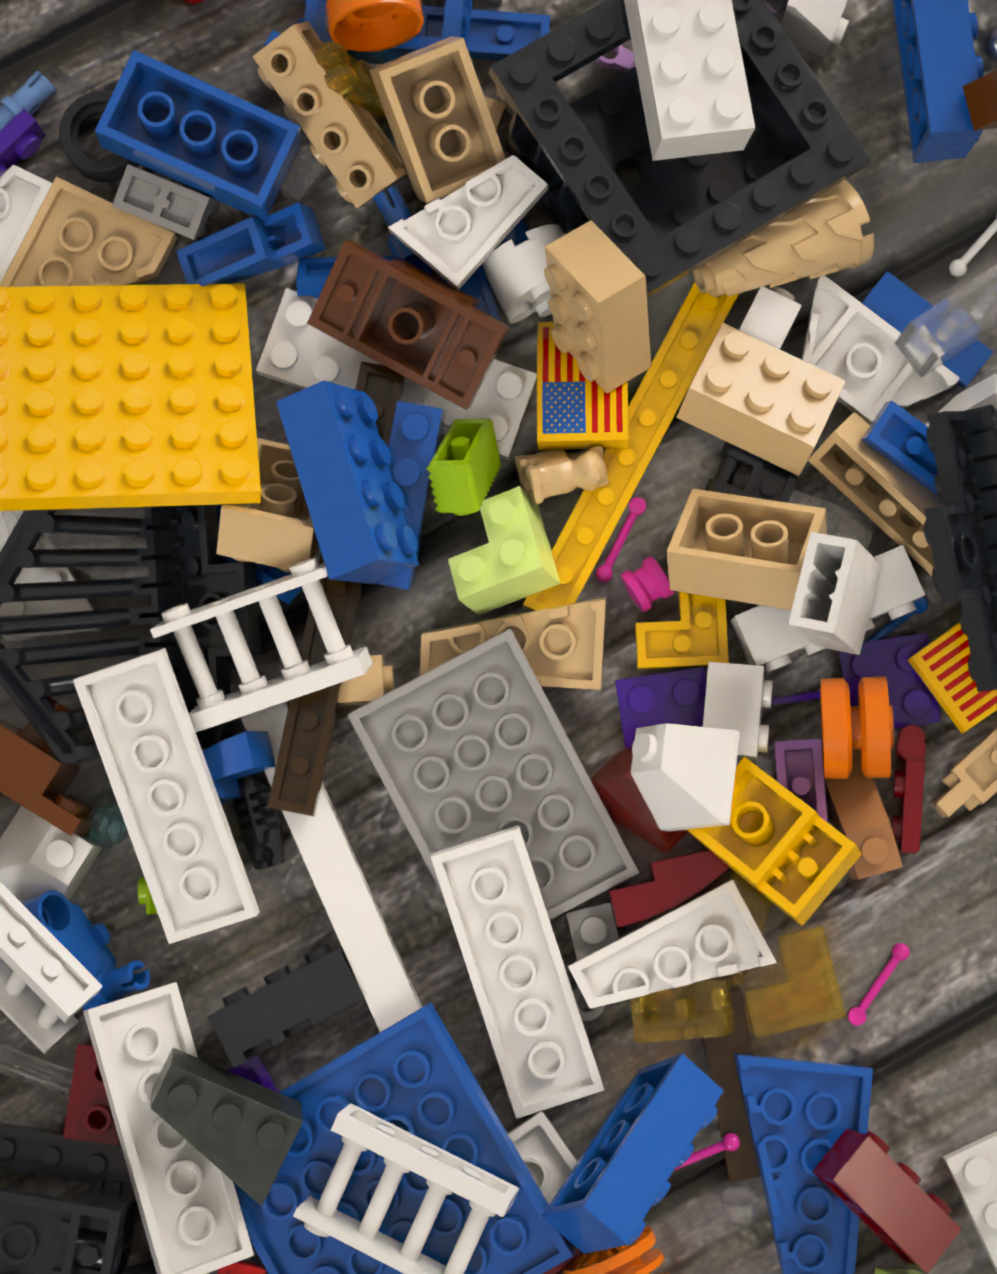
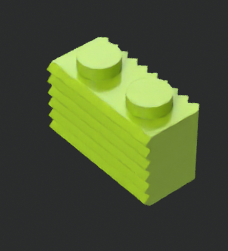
(464, 466)

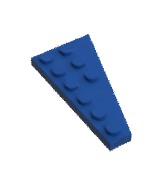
(794, 1120)

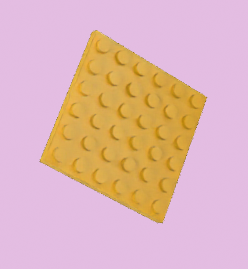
(126, 397)

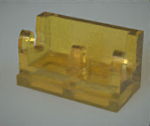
(684, 1012)

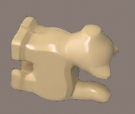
(561, 472)

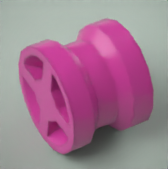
(646, 584)

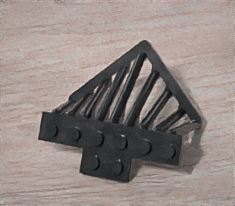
(966, 529)
(180, 572)

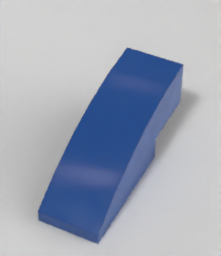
(252, 247)
(237, 758)

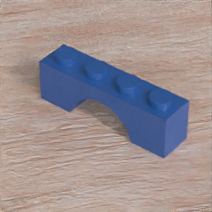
(412, 446)

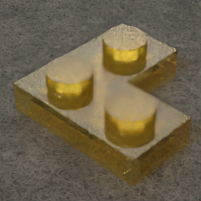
(807, 995)

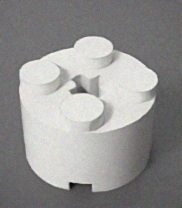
(519, 276)

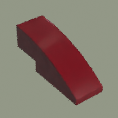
(671, 884)

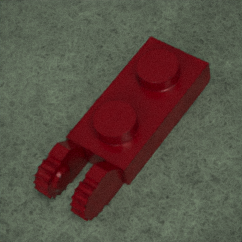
(909, 786)

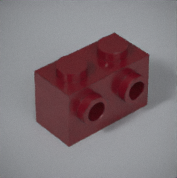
(88, 1108)

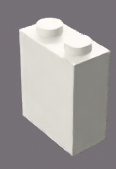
(835, 593)

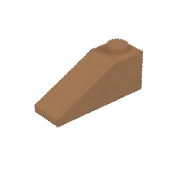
(863, 820)

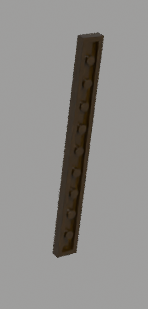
(313, 715)

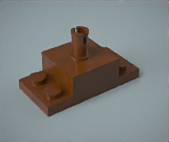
(409, 322)
(39, 779)

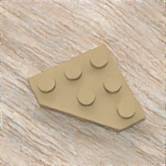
(87, 243)

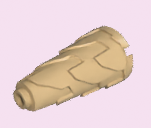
(804, 243)

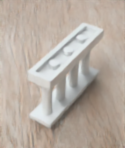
(255, 690)
(38, 976)
(403, 1154)

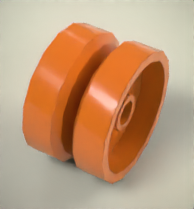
(856, 727)

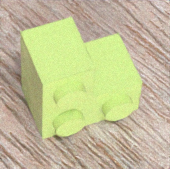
(513, 562)

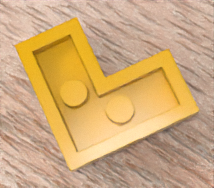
(685, 643)

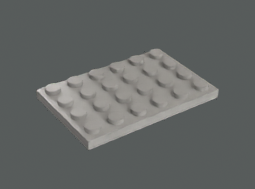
(485, 753)

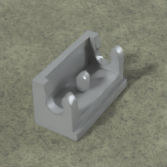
(164, 203)

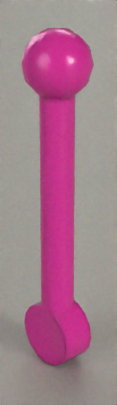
(636, 508)
(857, 1015)
(729, 1142)

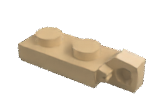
(971, 778)

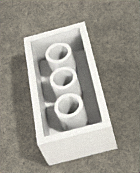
(690, 76)

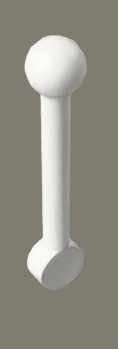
(958, 266)

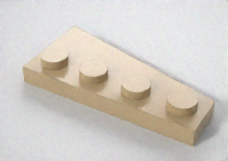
(558, 642)

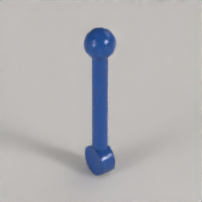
(921, 606)

